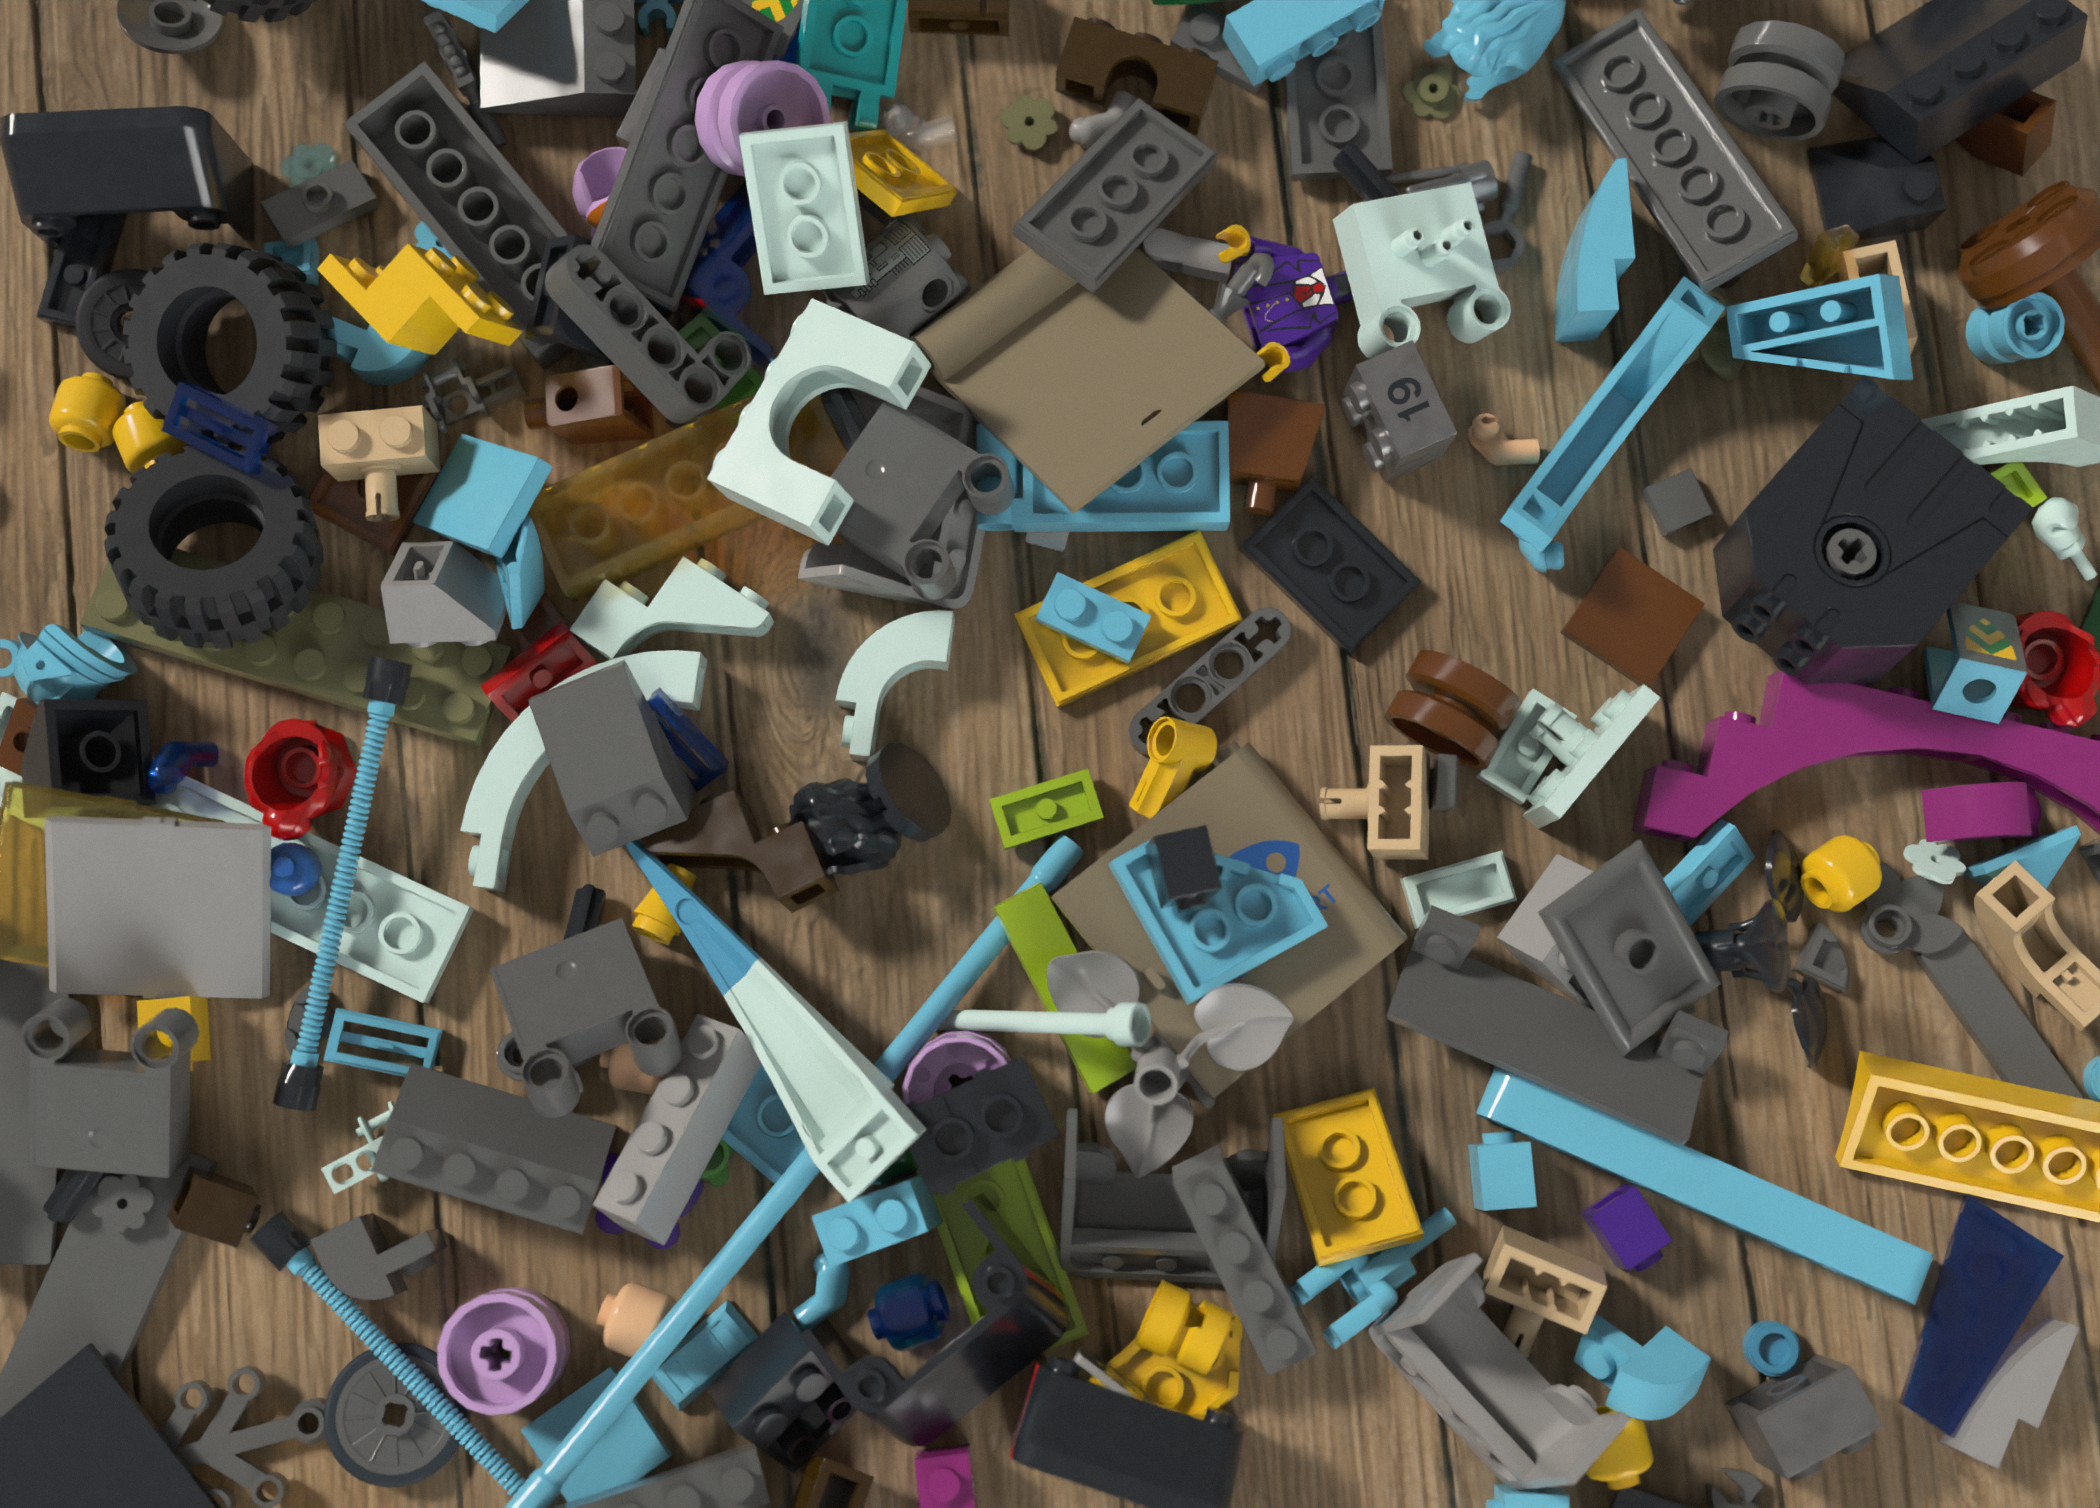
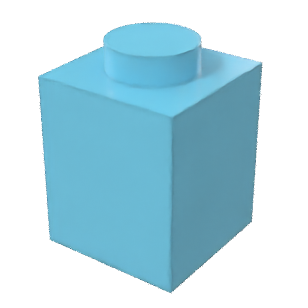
(1502, 1172)

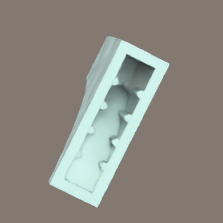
(2039, 427)

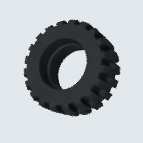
(173, 322)
(226, 601)

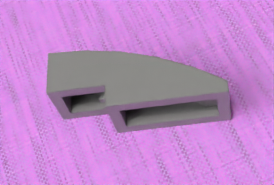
(2014, 1392)

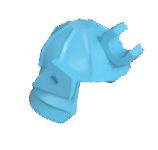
(65, 666)

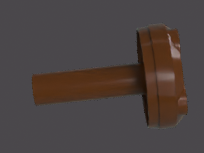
(2039, 252)

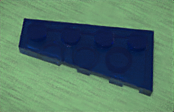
(1977, 1306)

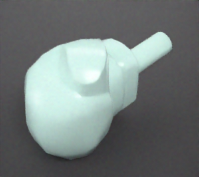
(2058, 529)

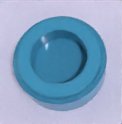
(1771, 1348)

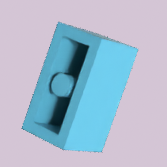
(876, 1220)

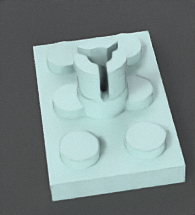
(805, 208)
(1581, 749)

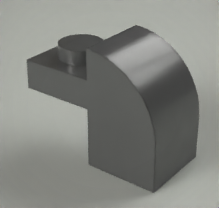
(363, 1264)

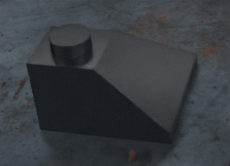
(1875, 188)
(91, 748)

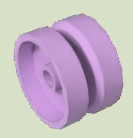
(754, 98)
(472, 1358)

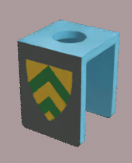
(1982, 670)

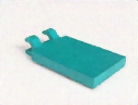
(853, 52)

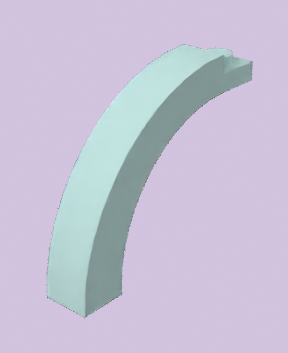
(521, 758)

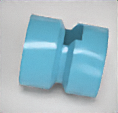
(2016, 331)

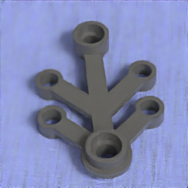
(221, 1446)

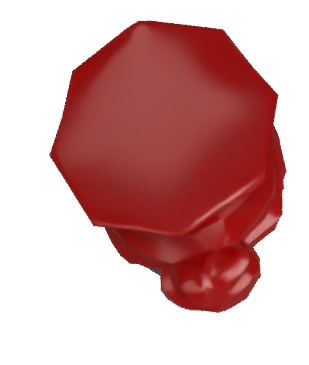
(2060, 668)
(298, 775)

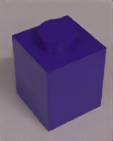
(1627, 1228)

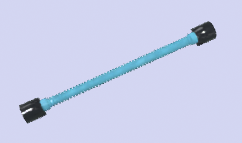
(301, 1076)
(286, 1246)

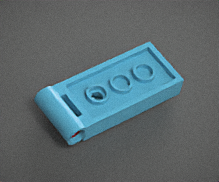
(1171, 490)

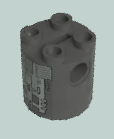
(907, 280)

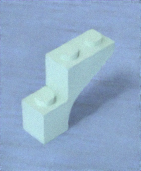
(688, 601)

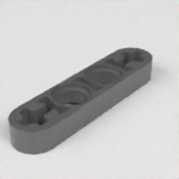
(1206, 678)

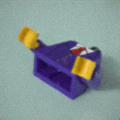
(1297, 309)

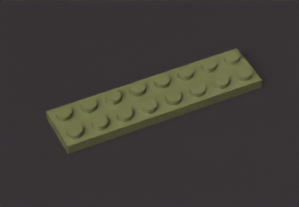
(328, 656)

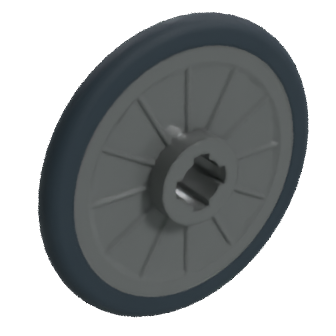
(382, 1451)

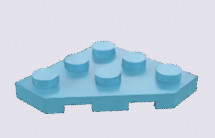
(1242, 928)

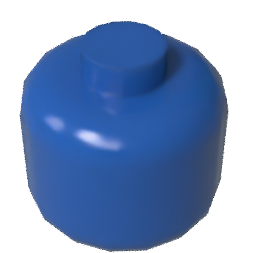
(294, 869)

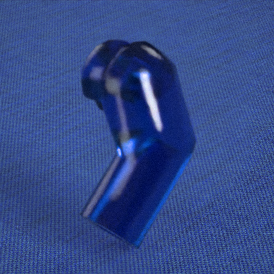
(176, 760)

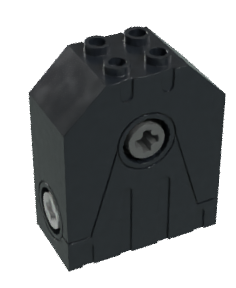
(1860, 542)

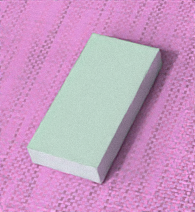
(1460, 887)

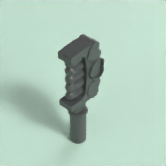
(464, 75)

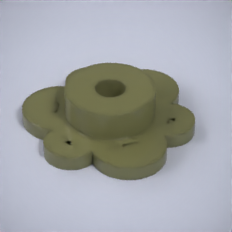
(1436, 104)
(1026, 110)

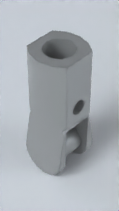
(1186, 254)

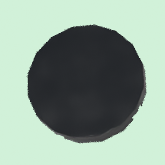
(910, 792)

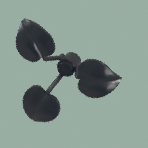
(1767, 948)

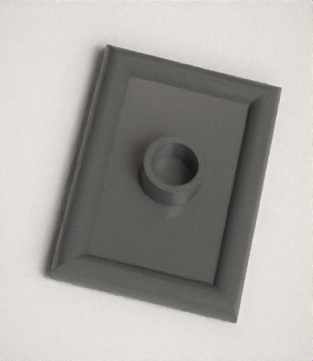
(1630, 947)

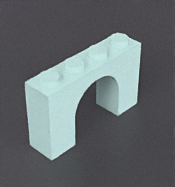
(822, 354)

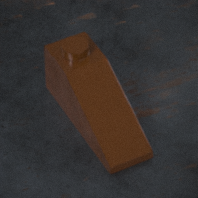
(2014, 134)

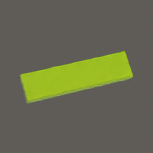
(1037, 939)

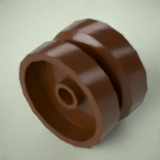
(1453, 709)

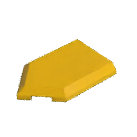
(1177, 1386)

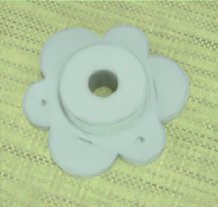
(1935, 861)

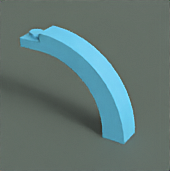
(1611, 414)

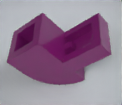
(1981, 812)

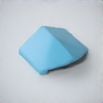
(522, 574)

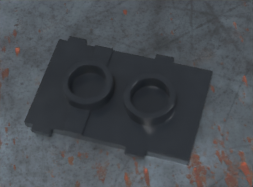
(980, 1125)

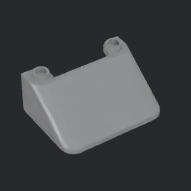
(857, 572)

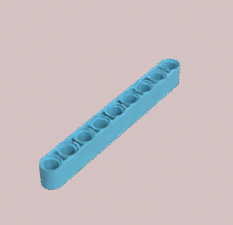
(1707, 1186)

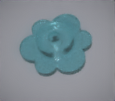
(295, 166)

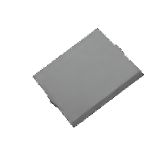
(158, 907)

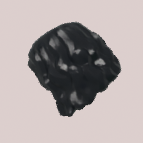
(847, 825)

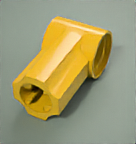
(1175, 753)

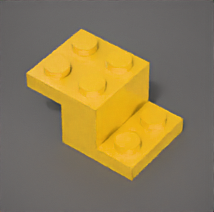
(421, 299)

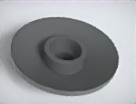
(169, 24)

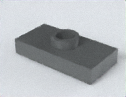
(319, 204)

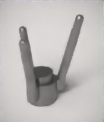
(1478, 173)

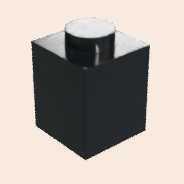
(1184, 869)

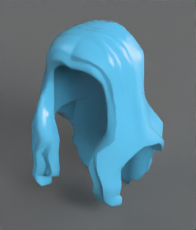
(1496, 39)

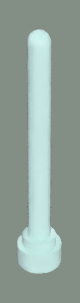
(1125, 1024)

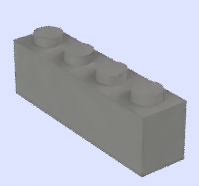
(679, 1130)

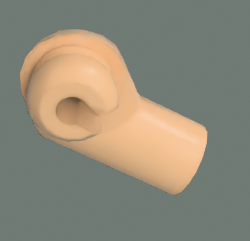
(1497, 448)

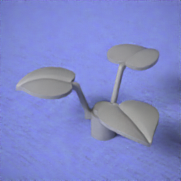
(1151, 1117)

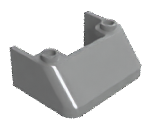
(1487, 1387)

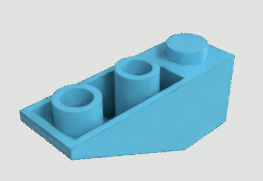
(1277, 33)

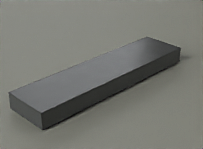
(1994, 1018)

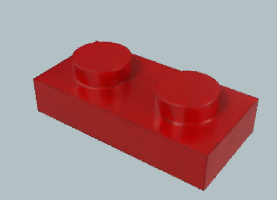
(537, 670)

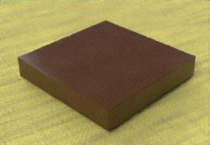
(345, 506)
(1632, 618)

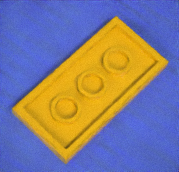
(1171, 584)

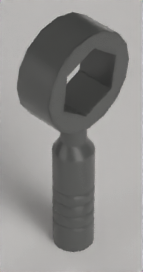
(1508, 206)

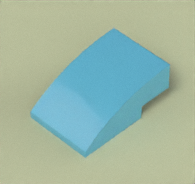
(1596, 260)

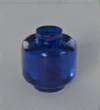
(909, 1312)

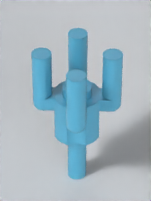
(1370, 1280)

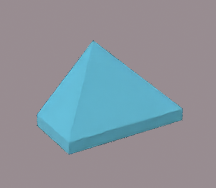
(2038, 857)

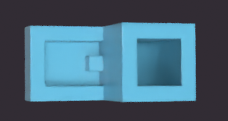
(372, 356)
(1643, 1380)

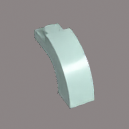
(888, 655)

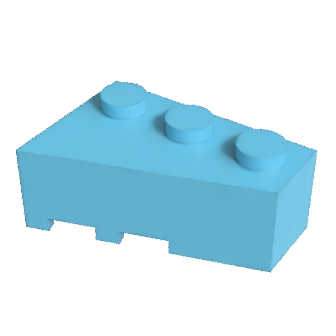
(1830, 327)

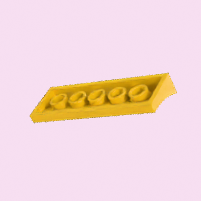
(1973, 1136)

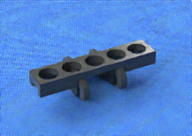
(469, 391)

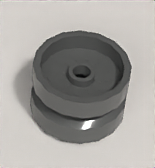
(1779, 80)

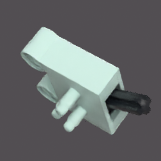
(1412, 255)

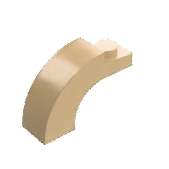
(2028, 939)

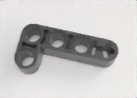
(589, 272)

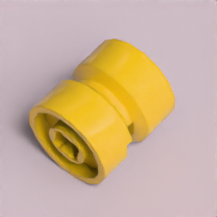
(1183, 1328)

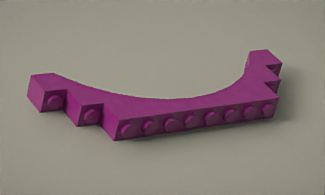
(1835, 721)

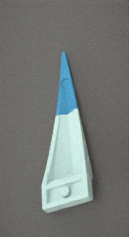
(828, 1086)

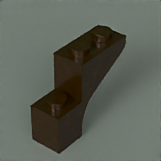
(726, 836)

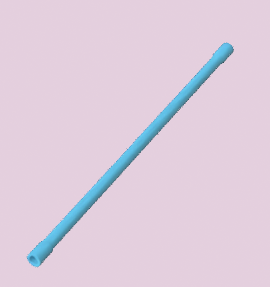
(547, 1480)

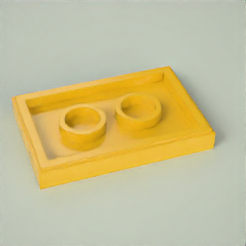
(896, 175)
(1348, 1178)

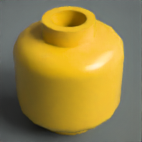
(86, 412)
(141, 438)
(1841, 873)
(1624, 1457)

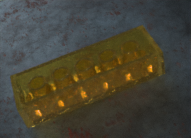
(658, 500)

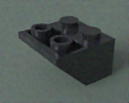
(781, 1396)

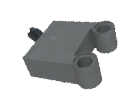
(904, 486)
(580, 1003)
(106, 1106)

